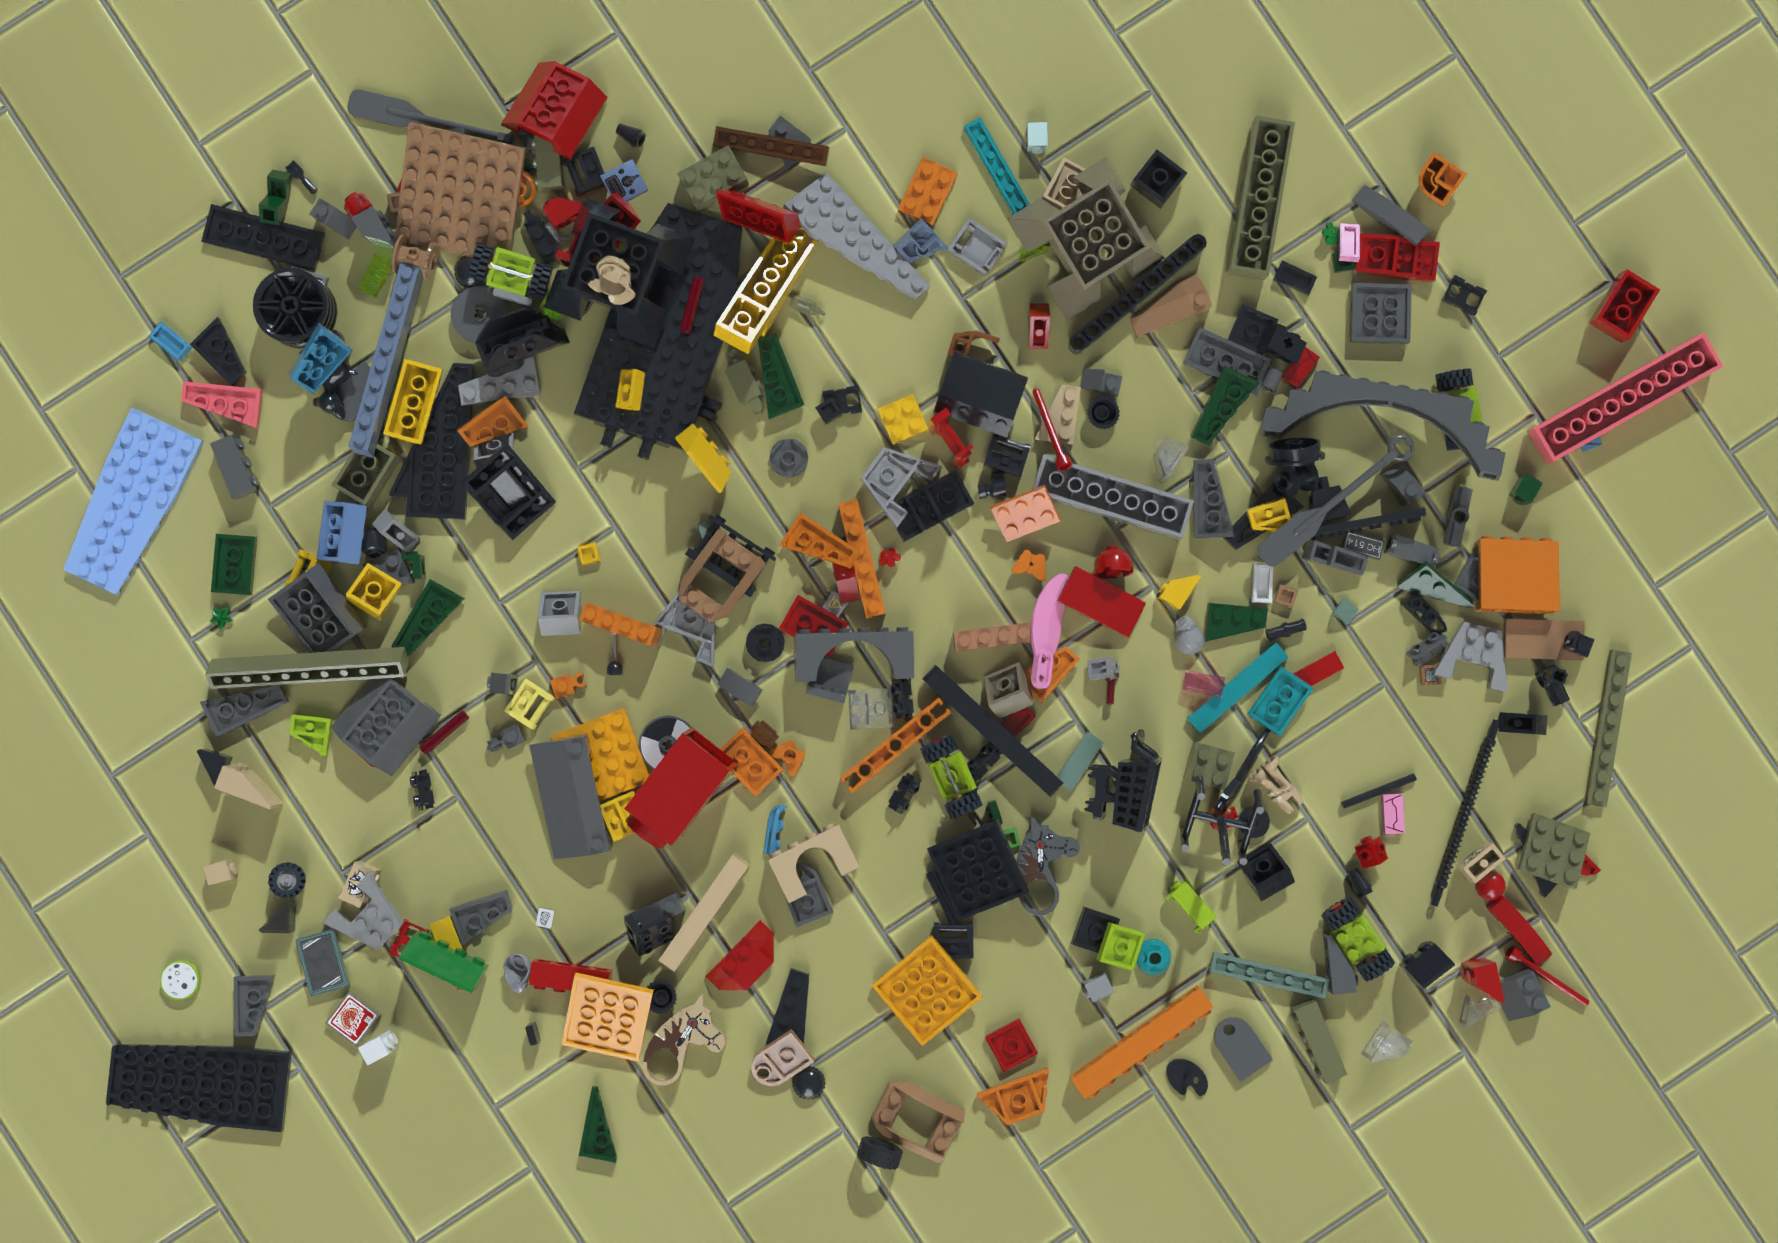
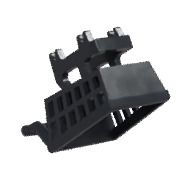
(1102, 773)

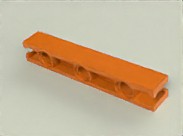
(884, 754)

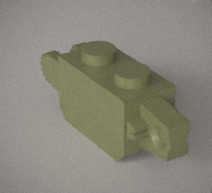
(742, 381)

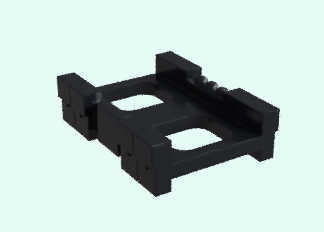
(1466, 290)
(841, 395)

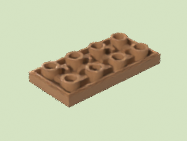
(1539, 638)

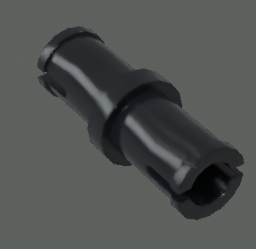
(1286, 629)

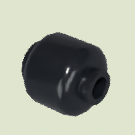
(373, 543)

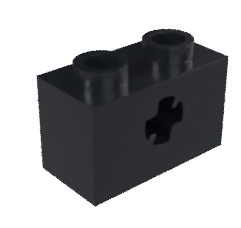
(1282, 344)

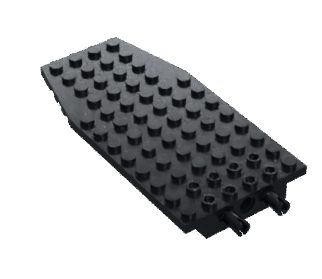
(680, 363)

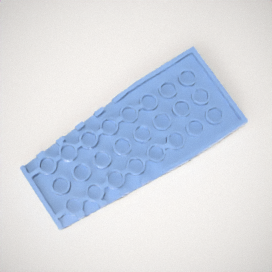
(131, 499)

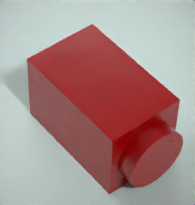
(678, 789)

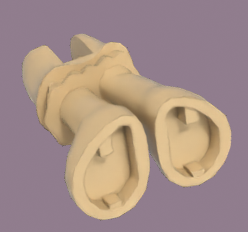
(1281, 794)

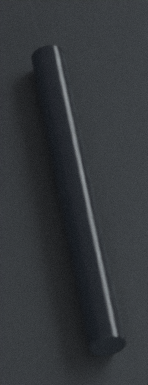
(1378, 791)

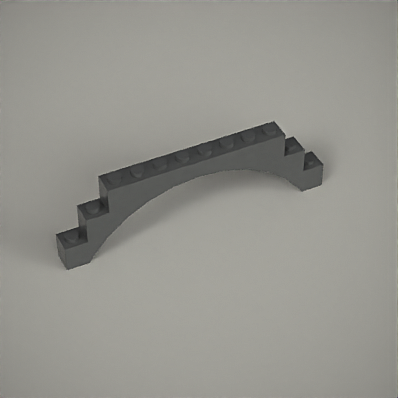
(1442, 410)

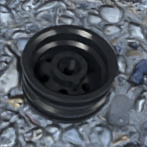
(281, 283)

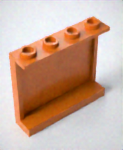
(1518, 575)

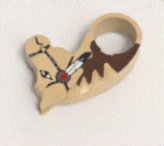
(687, 1026)

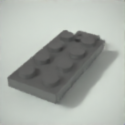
(1211, 352)

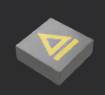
(833, 604)

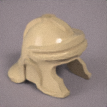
(613, 280)

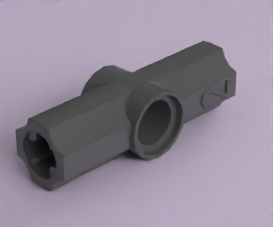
(1455, 529)

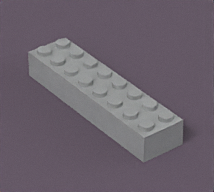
(1115, 498)

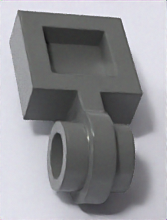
(510, 736)

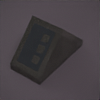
(282, 921)

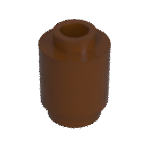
(764, 733)

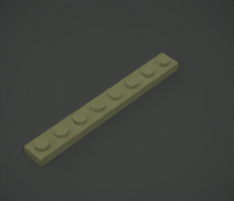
(1608, 728)

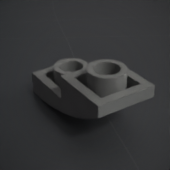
(740, 687)

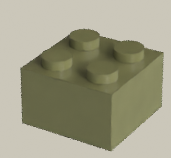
(1210, 763)

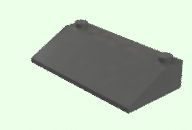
(570, 797)

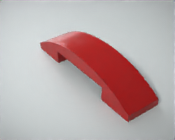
(1520, 930)

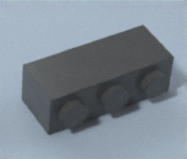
(235, 466)

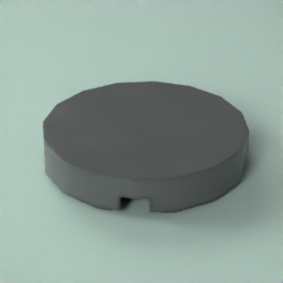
(788, 458)

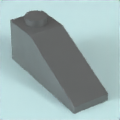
(669, 905)
(1339, 972)

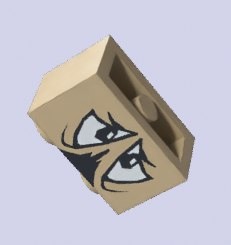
(1480, 862)
(351, 892)

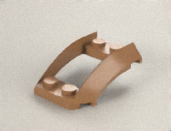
(736, 555)
(943, 1131)

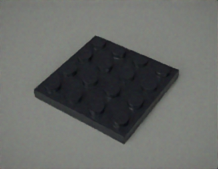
(978, 870)

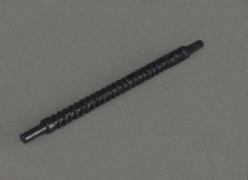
(1488, 742)

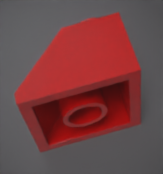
(1483, 976)

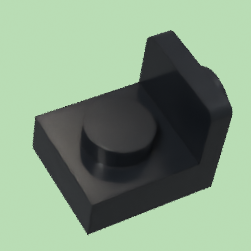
(1578, 643)

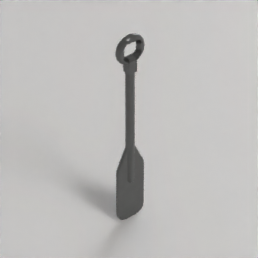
(401, 113)
(1306, 524)

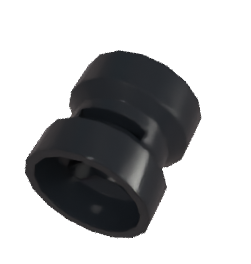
(710, 404)

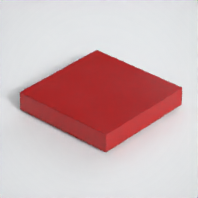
(1011, 1044)

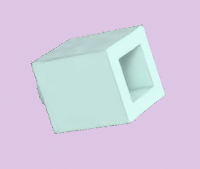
(1037, 137)

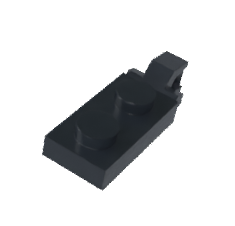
(540, 237)

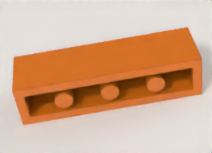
(621, 625)

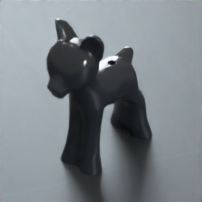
(329, 400)

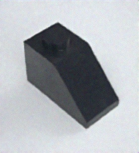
(1523, 723)

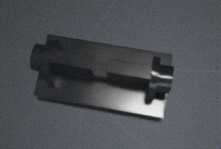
(900, 689)
(987, 754)
(422, 797)
(901, 801)

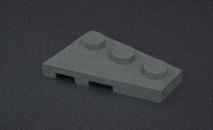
(250, 1002)

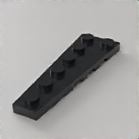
(1354, 526)

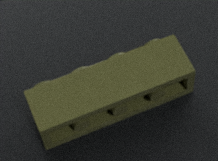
(548, 165)
(1318, 1040)

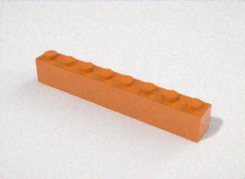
(1141, 1042)

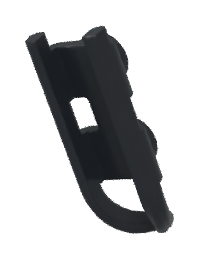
(1428, 616)

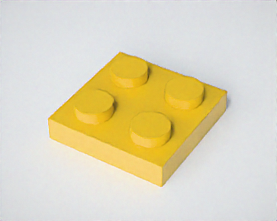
(902, 419)

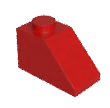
(561, 211)
(628, 215)
(1039, 325)
(846, 583)

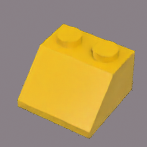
(373, 591)

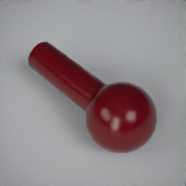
(1111, 689)

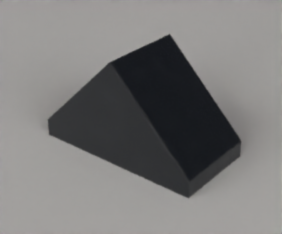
(213, 762)

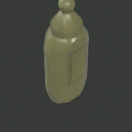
(805, 306)

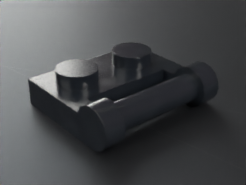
(591, 168)
(1004, 460)
(957, 946)

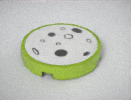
(180, 979)

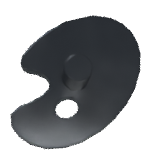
(1181, 1074)

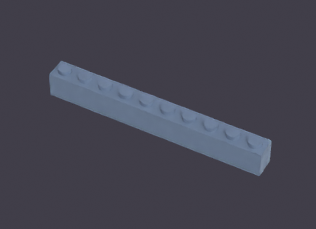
(386, 360)

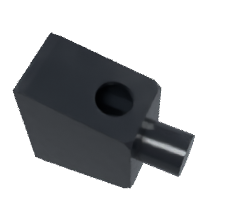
(1324, 494)

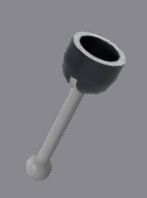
(614, 667)

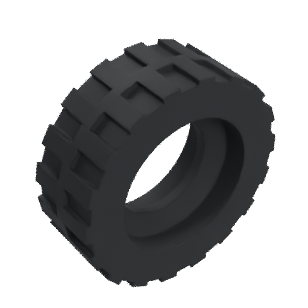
(879, 1152)

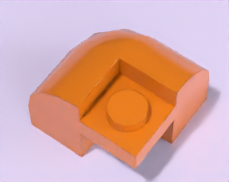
(1440, 179)

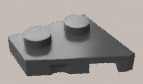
(786, 130)
(393, 566)

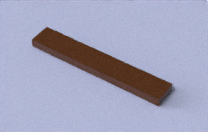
(771, 146)

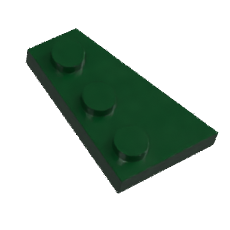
(1230, 620)

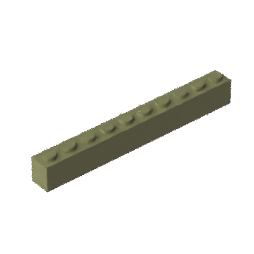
(307, 667)

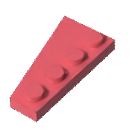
(229, 401)

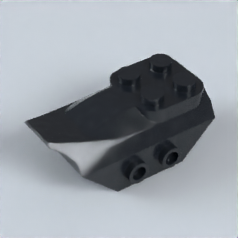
(516, 337)

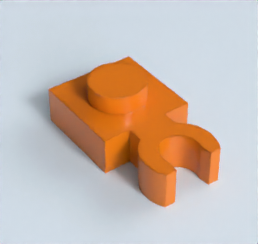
(565, 685)

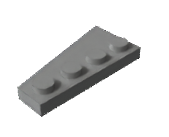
(513, 385)

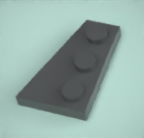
(478, 914)

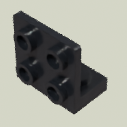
(650, 937)

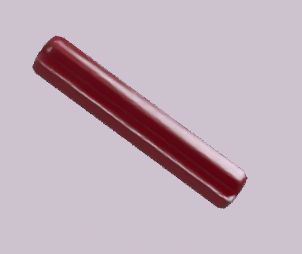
(691, 306)
(444, 732)

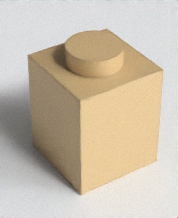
(220, 871)

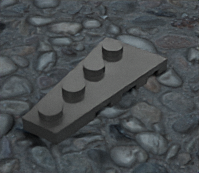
(1210, 507)

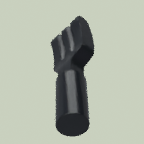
(298, 173)

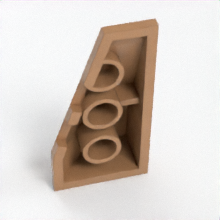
(1178, 302)

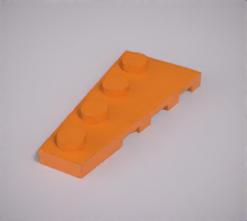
(816, 541)

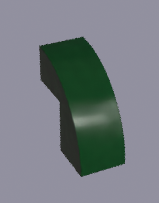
(275, 203)

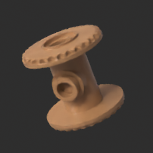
(414, 256)

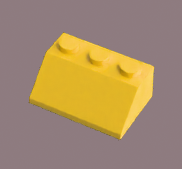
(705, 456)

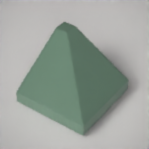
(1345, 611)

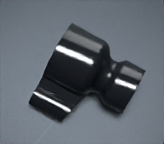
(995, 489)

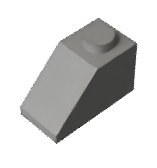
(395, 531)

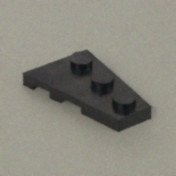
(220, 352)

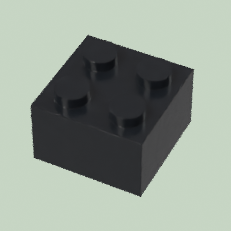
(1158, 179)

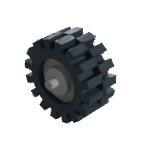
(286, 880)

